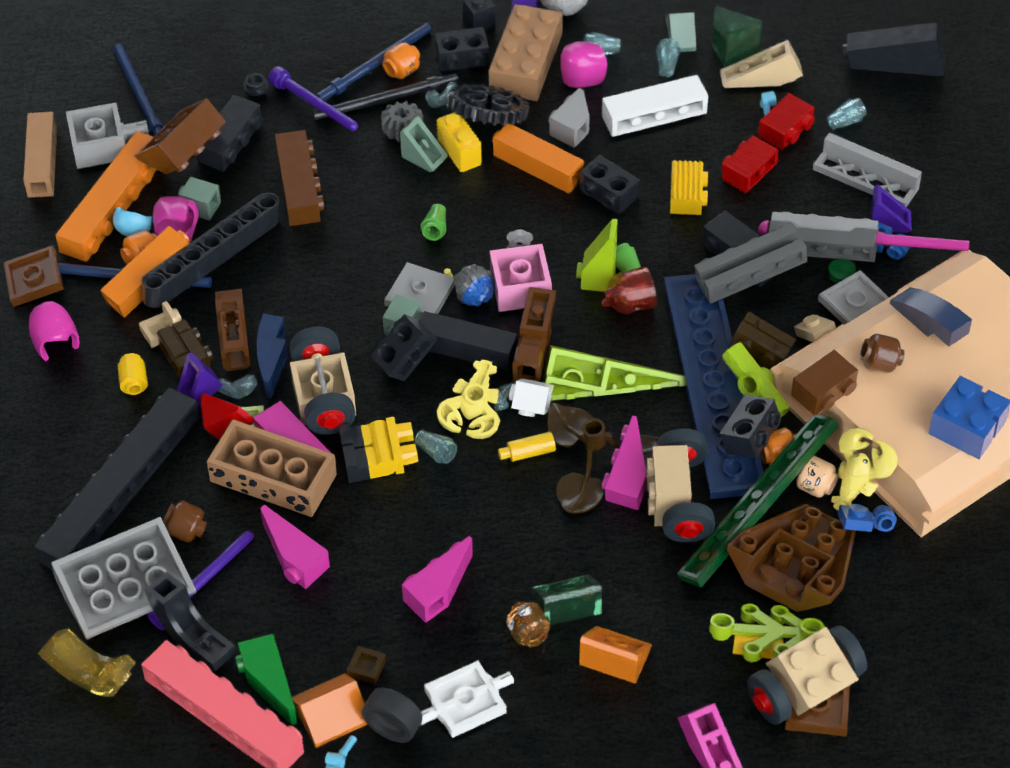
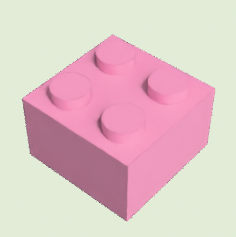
(515, 272)

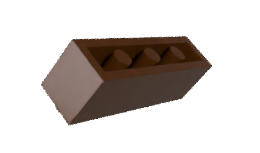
(298, 178)

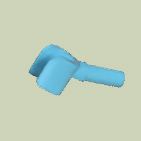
(768, 100)
(337, 760)

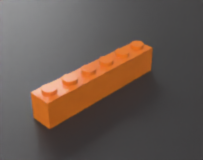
(115, 188)

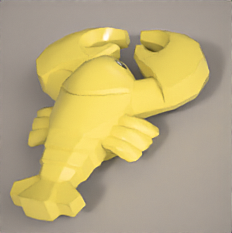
(473, 403)
(858, 470)

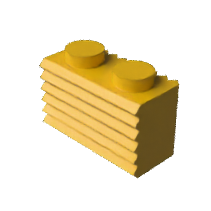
(459, 141)
(687, 187)

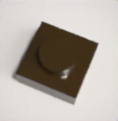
(366, 665)

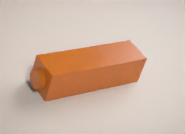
(537, 157)
(125, 289)

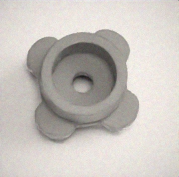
(519, 236)

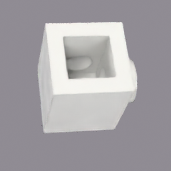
(531, 397)

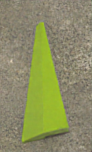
(585, 375)

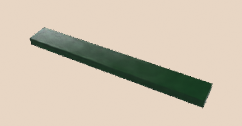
(758, 499)

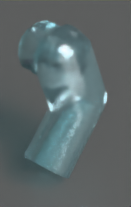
(437, 100)
(239, 388)
(504, 391)

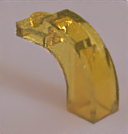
(85, 666)

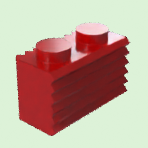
(786, 121)
(749, 163)

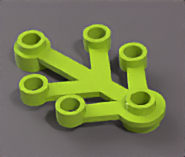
(770, 629)

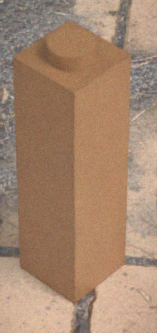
(40, 154)

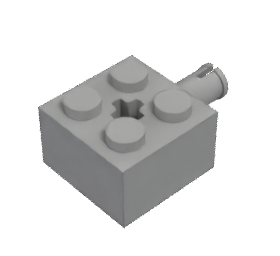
(99, 135)

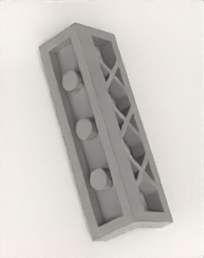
(869, 165)

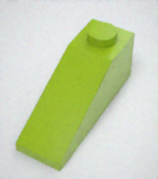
(599, 260)

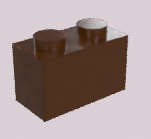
(824, 383)

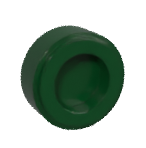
(840, 270)

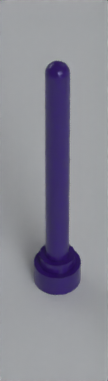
(281, 79)
(213, 568)

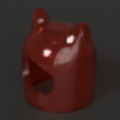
(631, 291)

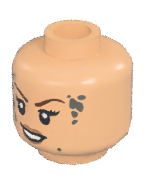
(817, 477)

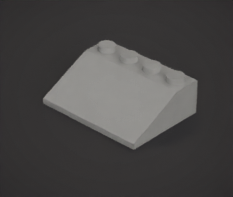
(109, 578)

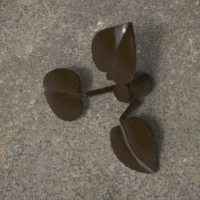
(570, 425)

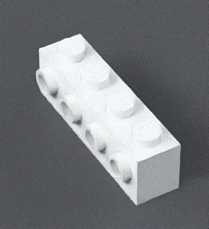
(654, 105)

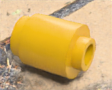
(132, 374)

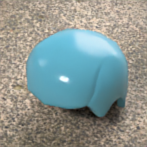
(130, 222)

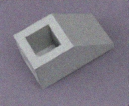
(571, 120)

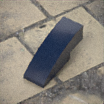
(932, 315)
(271, 351)

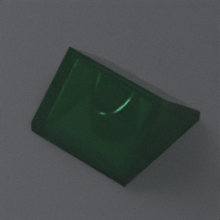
(735, 36)
(569, 599)

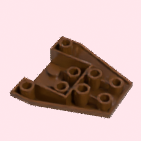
(795, 557)

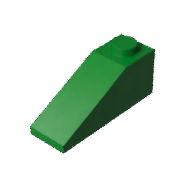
(266, 675)

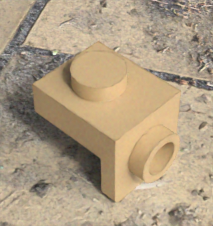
(151, 326)
(814, 327)

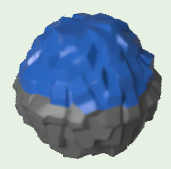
(474, 285)

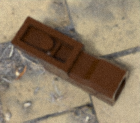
(232, 330)
(534, 333)

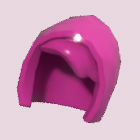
(583, 64)
(175, 212)
(51, 323)

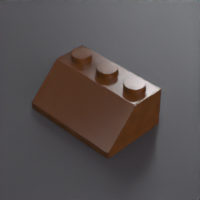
(182, 137)

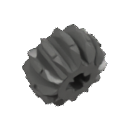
(397, 117)

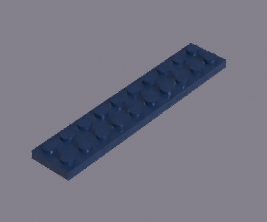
(711, 386)

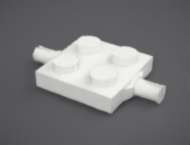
(465, 698)

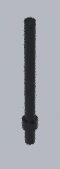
(431, 83)

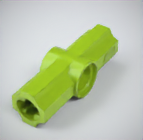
(752, 378)

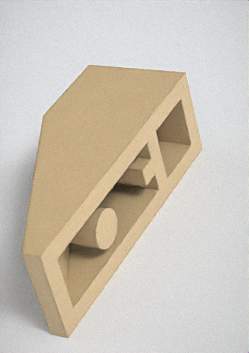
(767, 68)

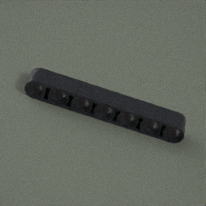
(210, 250)

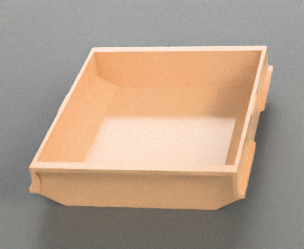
(897, 407)

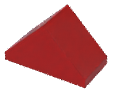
(219, 414)

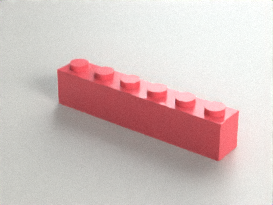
(223, 707)

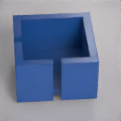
(969, 417)

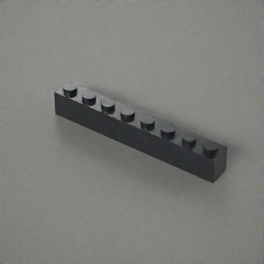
(119, 477)

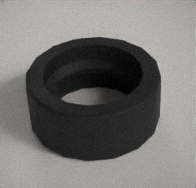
(392, 715)

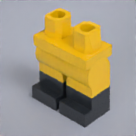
(376, 449)

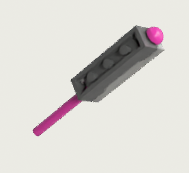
(849, 237)

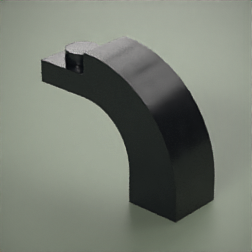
(185, 625)

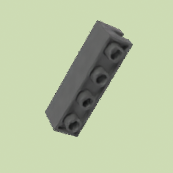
(750, 263)

